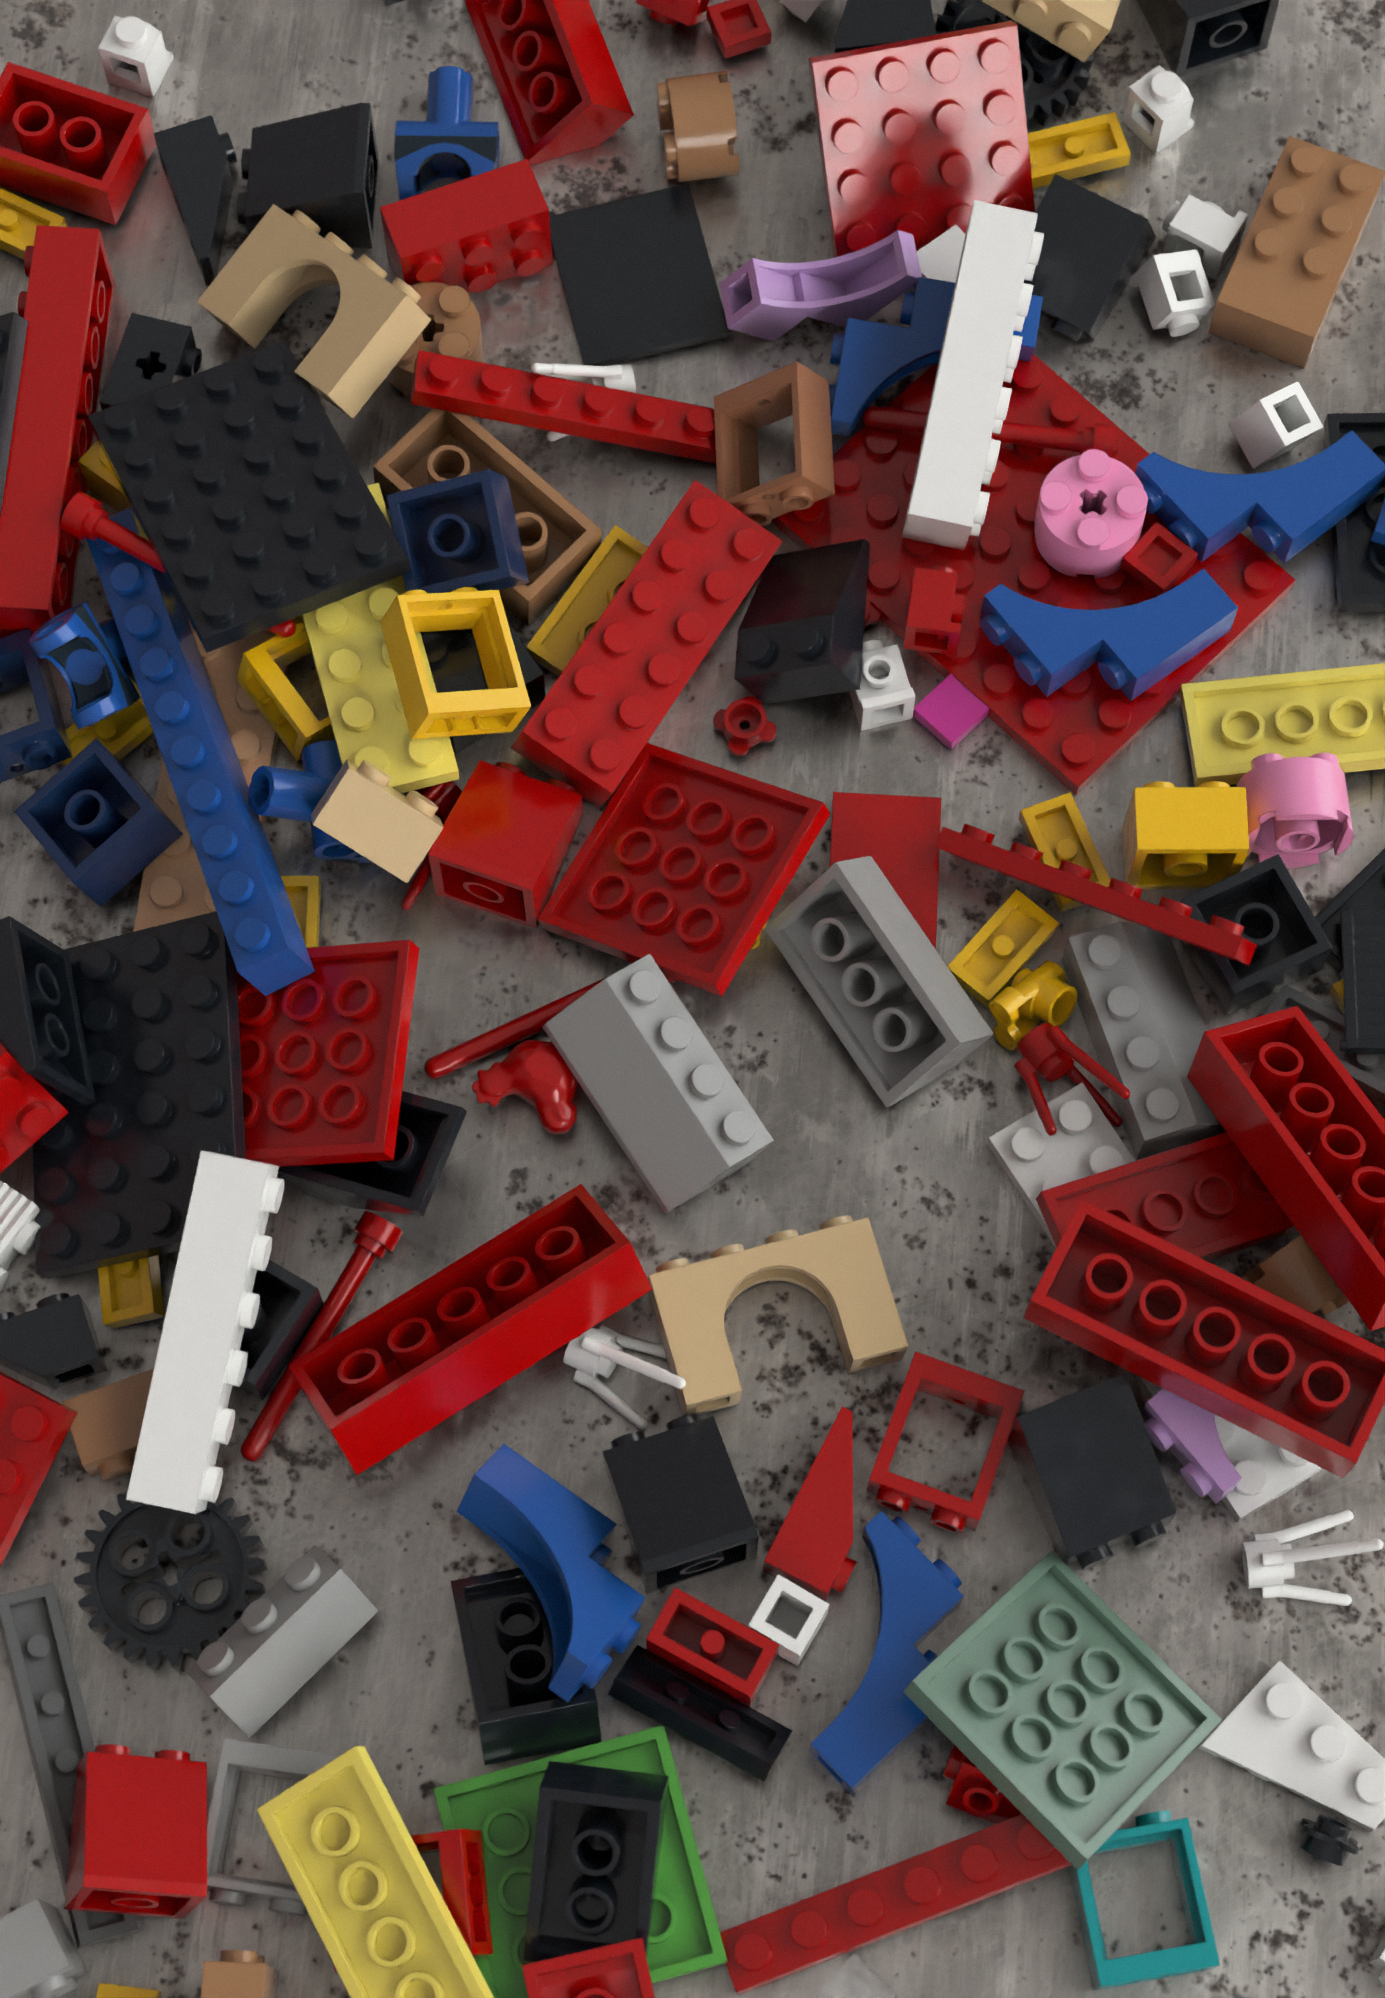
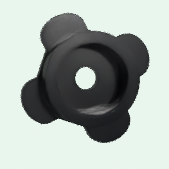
(1328, 1839)

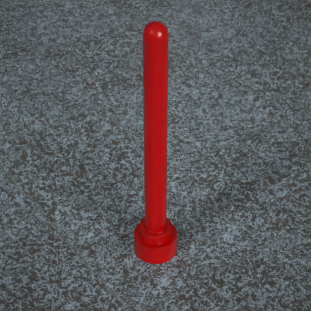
(1098, 437)
(87, 519)
(502, 1036)
(373, 1240)

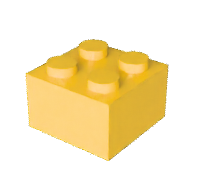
(1184, 835)

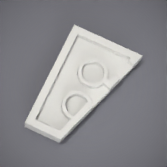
(1304, 1746)

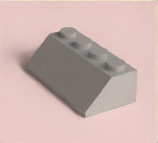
(878, 979)
(1142, 1031)
(657, 1083)

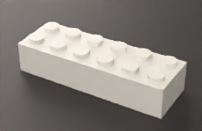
(972, 365)

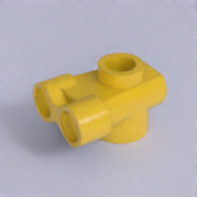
(1032, 998)

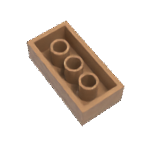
(1296, 252)
(552, 531)

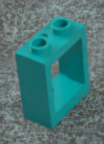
(1197, 1957)

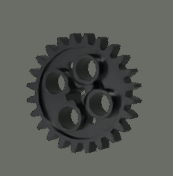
(1046, 83)
(186, 1623)

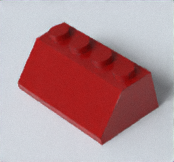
(551, 74)

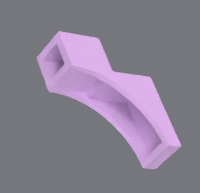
(776, 296)
(1193, 1440)

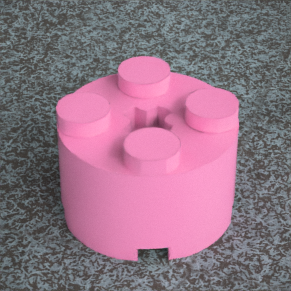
(1089, 514)
(1297, 808)

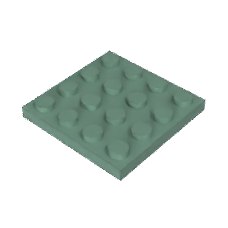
(1063, 1708)

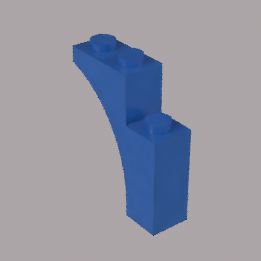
(880, 354)
(1281, 506)
(1129, 643)
(563, 1555)
(912, 1604)

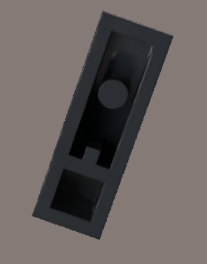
(201, 183)

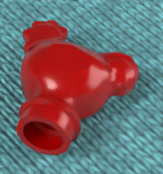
(537, 1076)

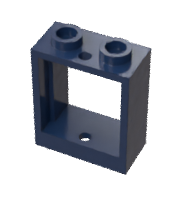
(42, 742)

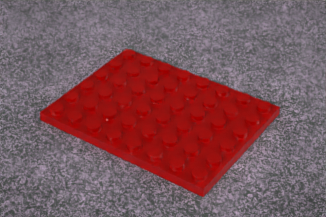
(1085, 720)

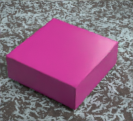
(950, 712)

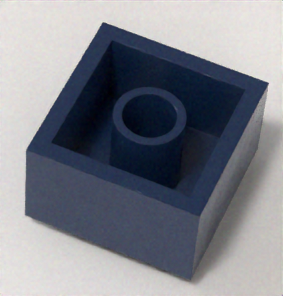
(459, 534)
(98, 823)

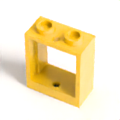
(276, 697)
(458, 712)

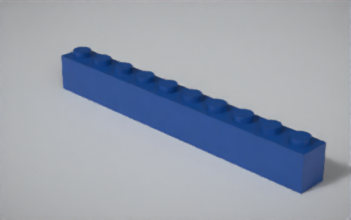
(203, 768)

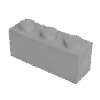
(282, 1640)

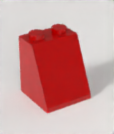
(506, 842)
(138, 1834)

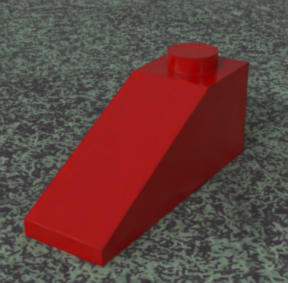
(819, 1526)

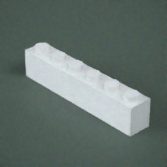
(204, 1333)

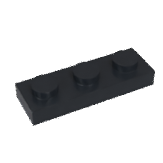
(700, 1712)

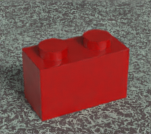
(712, 1646)

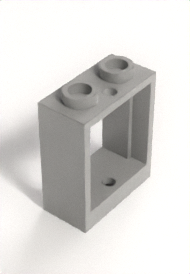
(260, 1759)

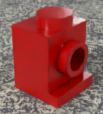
(934, 612)

